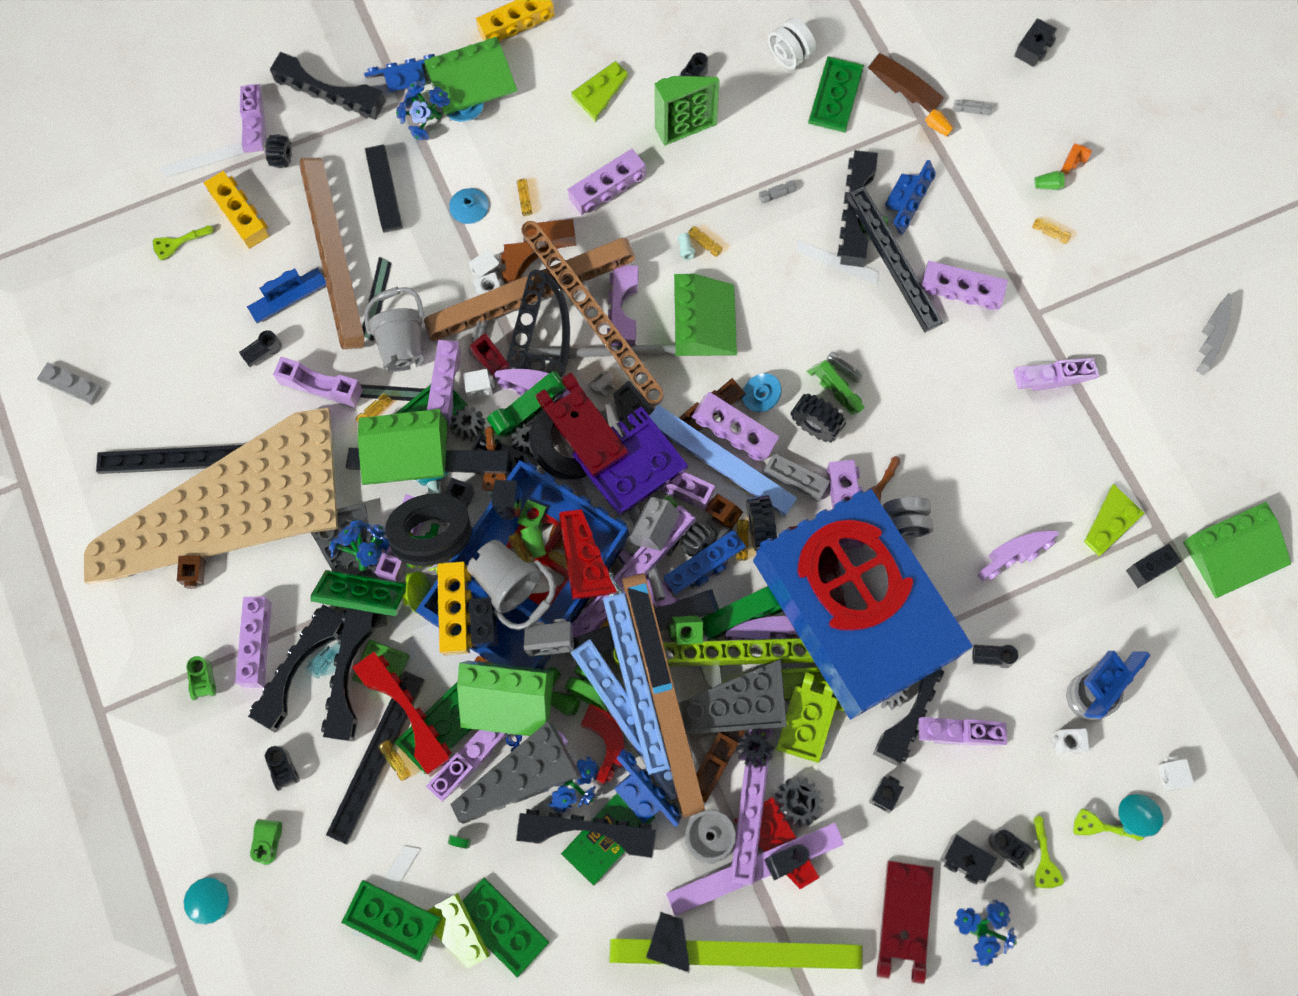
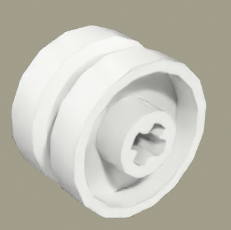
(792, 43)

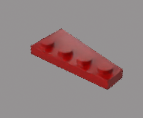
(584, 562)
(777, 832)

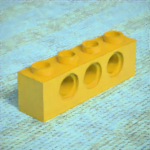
(503, 21)
(250, 233)
(447, 575)

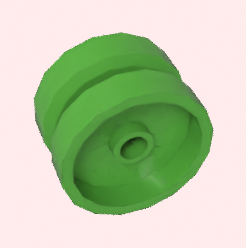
(584, 690)

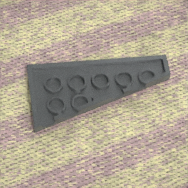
(344, 561)
(739, 704)
(524, 773)

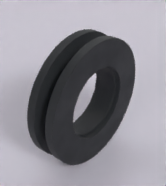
(546, 454)
(435, 549)

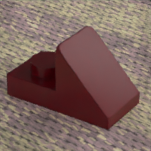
(488, 354)

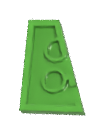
(830, 379)

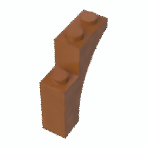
(520, 255)

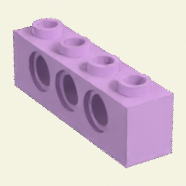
(611, 172)
(973, 281)
(746, 426)
(838, 472)
(690, 490)
(253, 642)

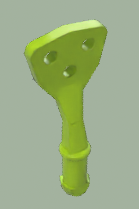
(175, 243)
(1098, 826)
(1045, 862)

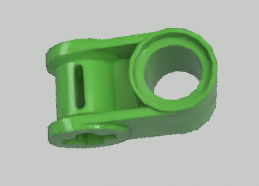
(201, 682)
(265, 837)

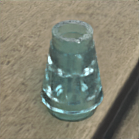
(321, 662)

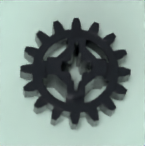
(797, 811)

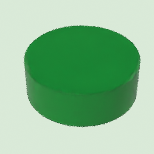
(459, 841)

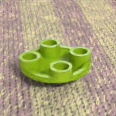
(416, 589)

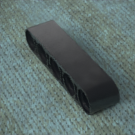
(383, 188)

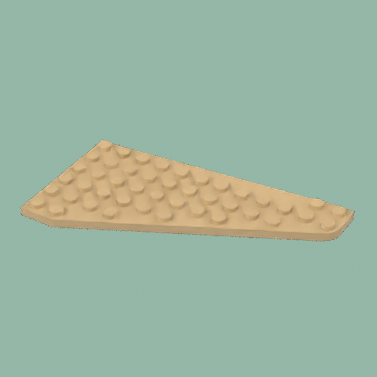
(251, 497)

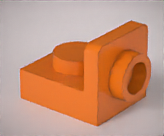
(1076, 154)

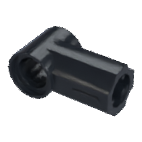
(259, 349)
(992, 655)

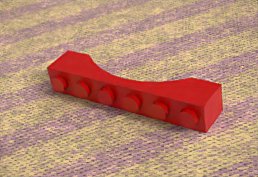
(428, 750)

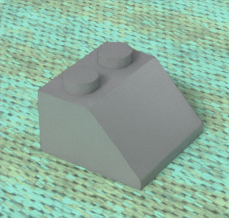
(654, 524)
(549, 638)

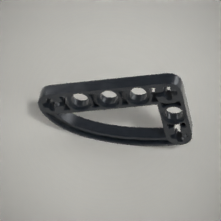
(529, 329)

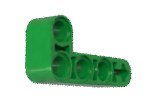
(526, 406)
(743, 610)

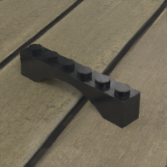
(360, 99)
(854, 243)
(272, 705)
(341, 719)
(895, 741)
(539, 828)

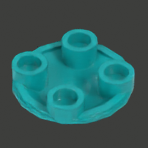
(1140, 815)
(206, 901)

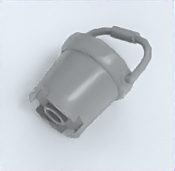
(397, 332)
(509, 581)

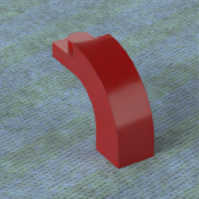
(606, 727)

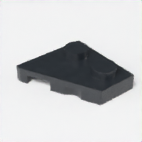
(627, 401)
(669, 943)

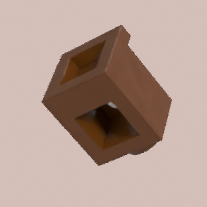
(724, 510)
(186, 566)

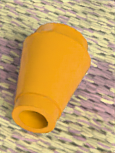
(938, 122)

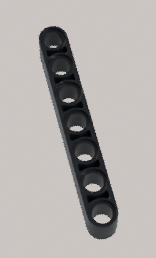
(696, 605)

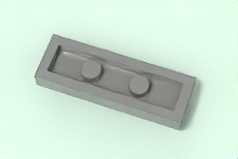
(69, 383)
(796, 476)

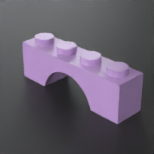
(624, 285)
(445, 368)
(337, 388)
(389, 566)

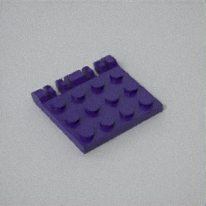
(645, 470)

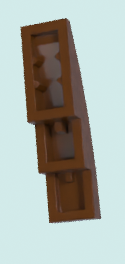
(903, 80)
(729, 392)
(716, 761)

